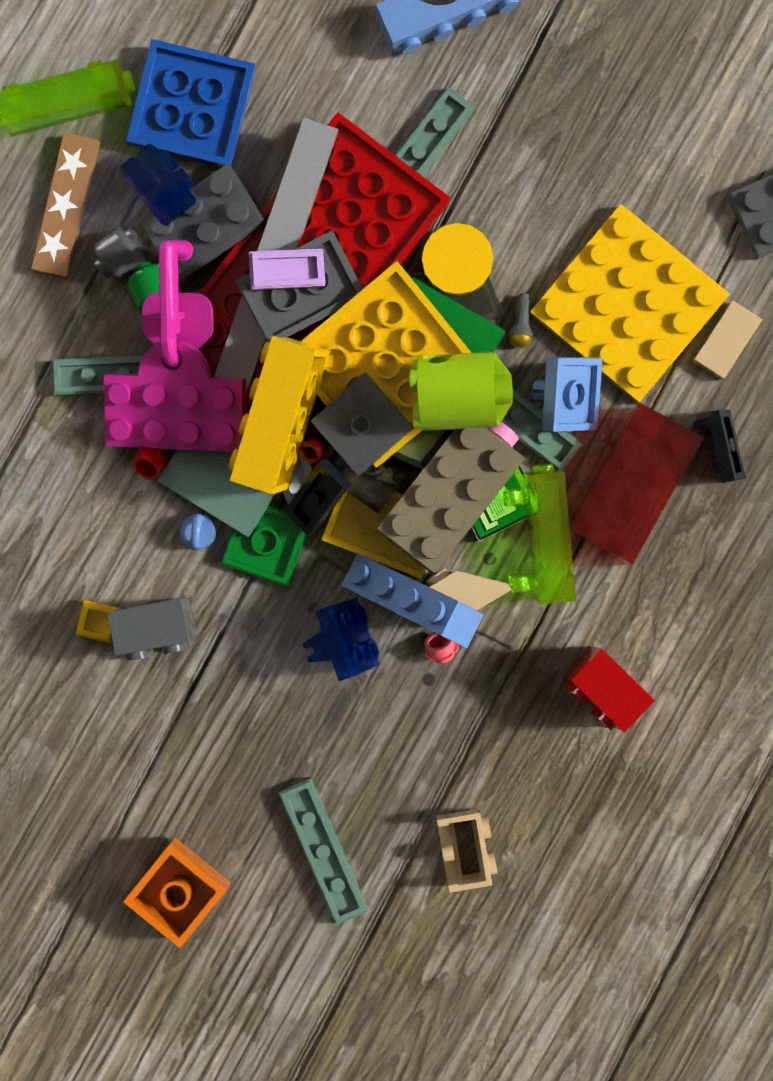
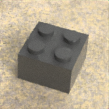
(152, 626)

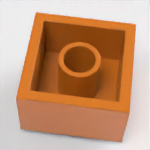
(177, 892)

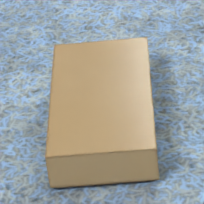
(727, 340)

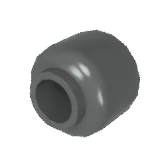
(119, 253)

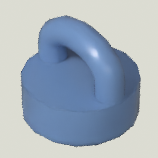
(198, 531)

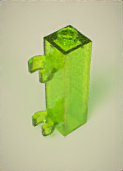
(65, 97)
(548, 535)

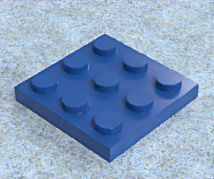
(191, 103)

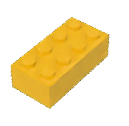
(278, 414)

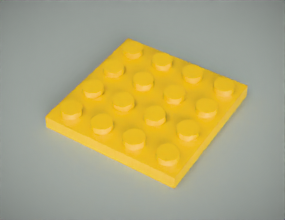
(629, 303)
(382, 336)

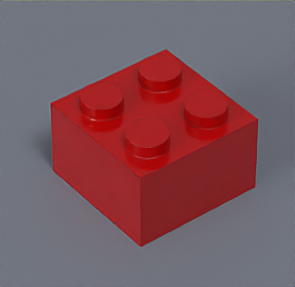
(608, 689)

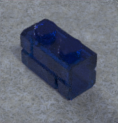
(158, 184)

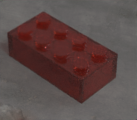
(634, 484)

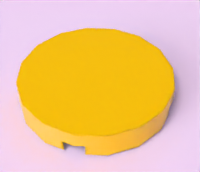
(457, 259)

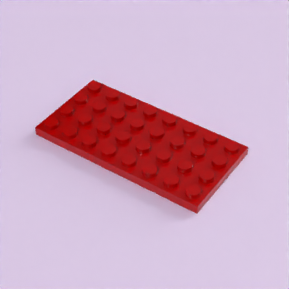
(368, 201)

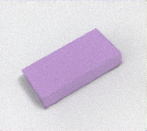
(286, 269)

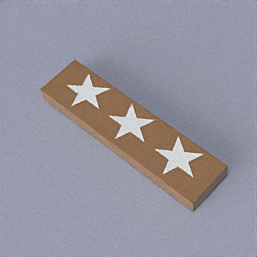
(66, 205)

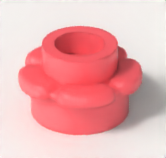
(439, 648)

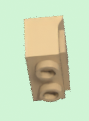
(487, 863)

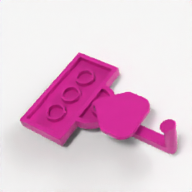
(170, 404)

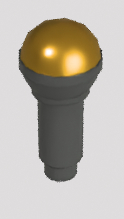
(520, 333)

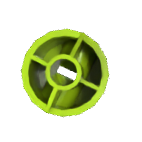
(460, 391)

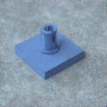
(570, 393)

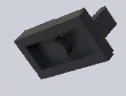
(727, 459)
(317, 496)

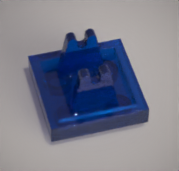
(344, 640)

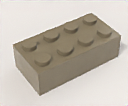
(450, 495)

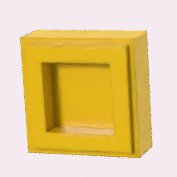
(94, 621)

